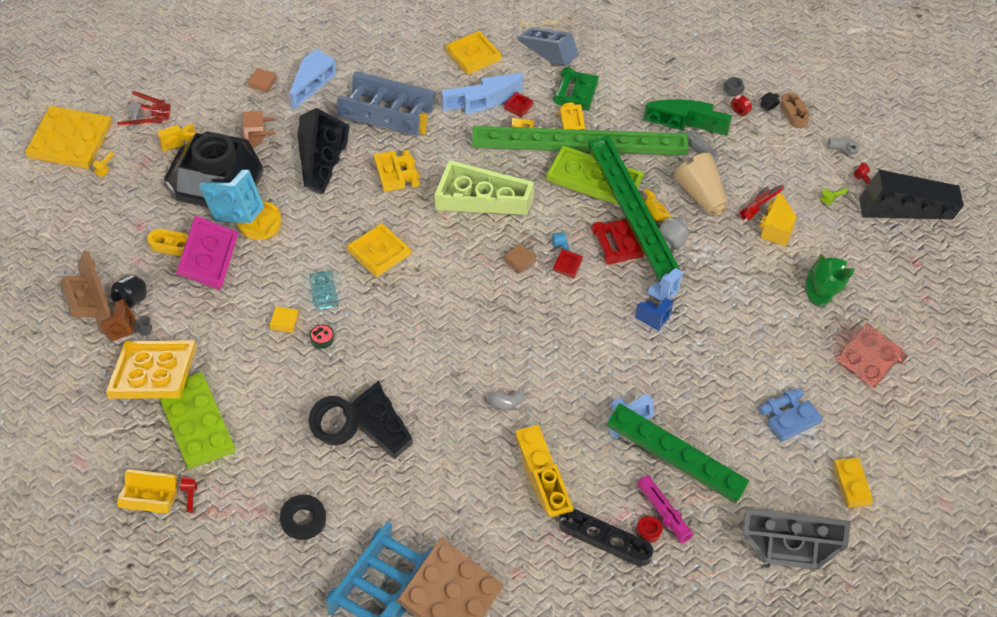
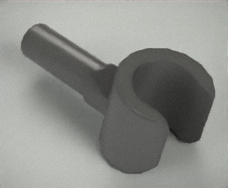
(143, 326)

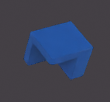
(653, 314)

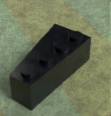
(909, 198)

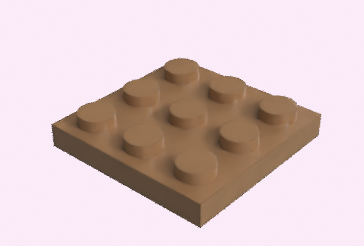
(449, 586)

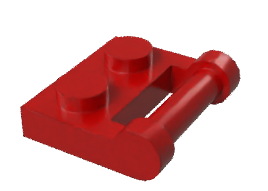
(623, 239)

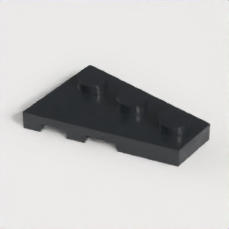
(380, 421)

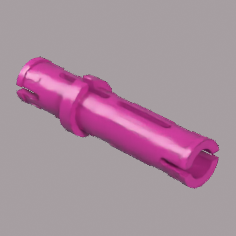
(670, 516)

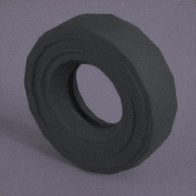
(306, 531)

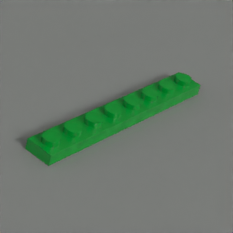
(633, 206)

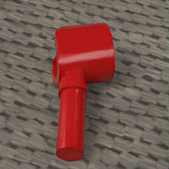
(862, 171)
(190, 486)

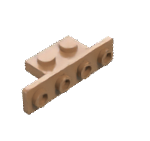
(85, 292)

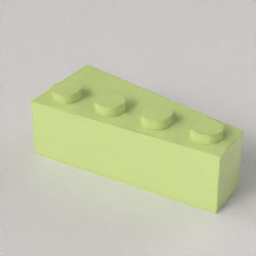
(482, 191)

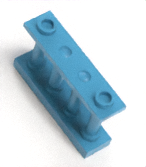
(382, 537)

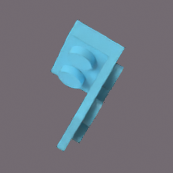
(235, 200)

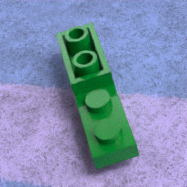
(679, 113)

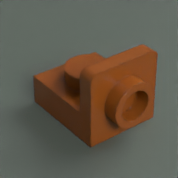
(121, 322)

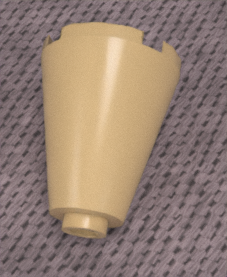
(703, 183)

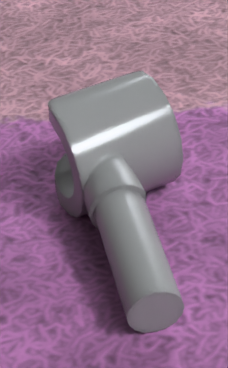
(136, 111)

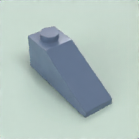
(552, 45)

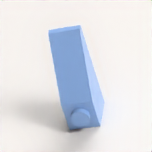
(313, 73)

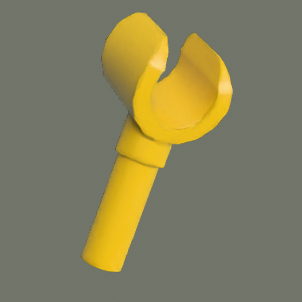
(101, 166)

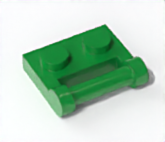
(583, 89)

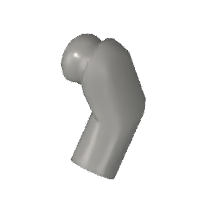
(845, 144)

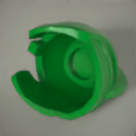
(827, 279)

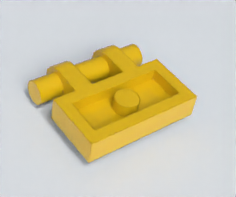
(390, 173)

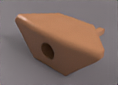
(254, 127)

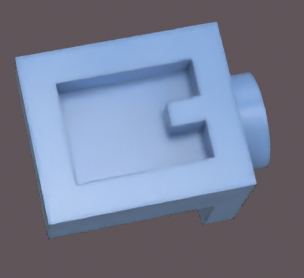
(668, 285)

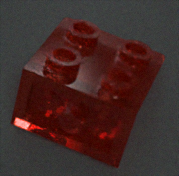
(871, 355)

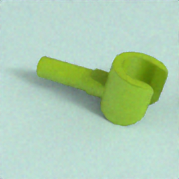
(829, 196)

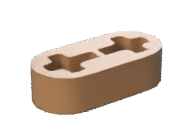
(790, 111)

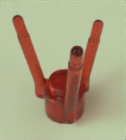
(160, 110)

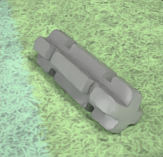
(700, 144)

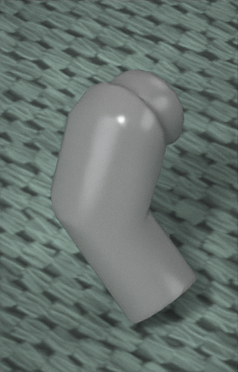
(504, 401)

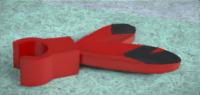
(763, 196)

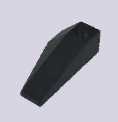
(320, 145)

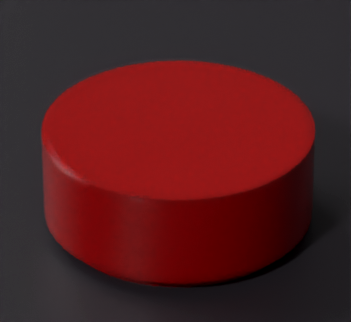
(741, 105)
(649, 529)

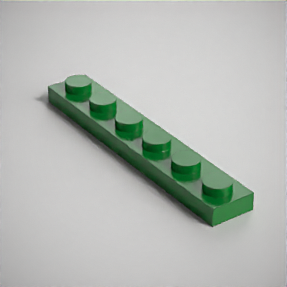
(677, 453)

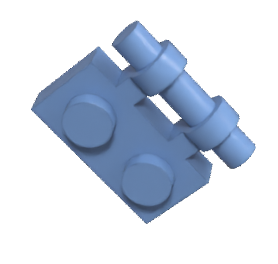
(794, 420)

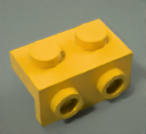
(148, 491)

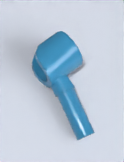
(559, 239)

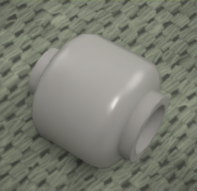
(674, 232)

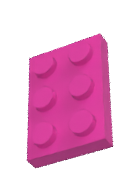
(207, 252)

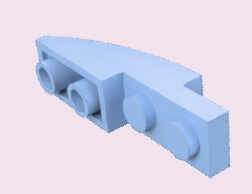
(489, 94)

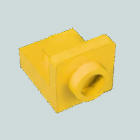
(571, 116)

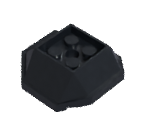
(184, 178)

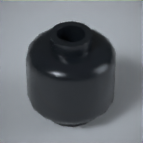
(129, 288)

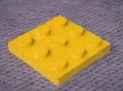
(69, 137)
(151, 369)

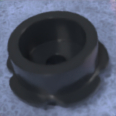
(769, 101)

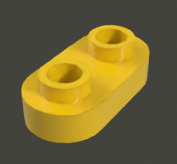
(167, 241)

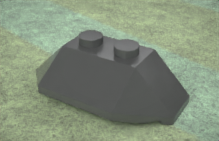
(795, 537)

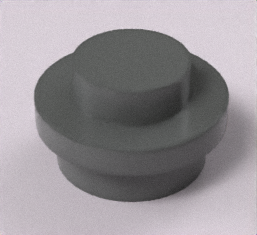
(734, 86)

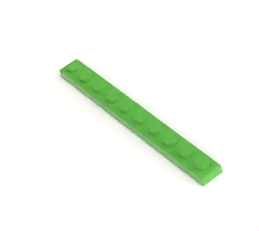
(578, 139)

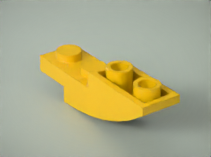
(543, 472)

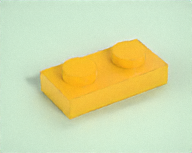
(853, 482)

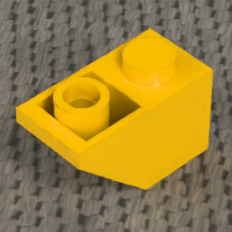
(780, 221)

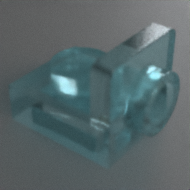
(323, 290)

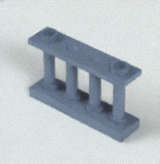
(389, 91)

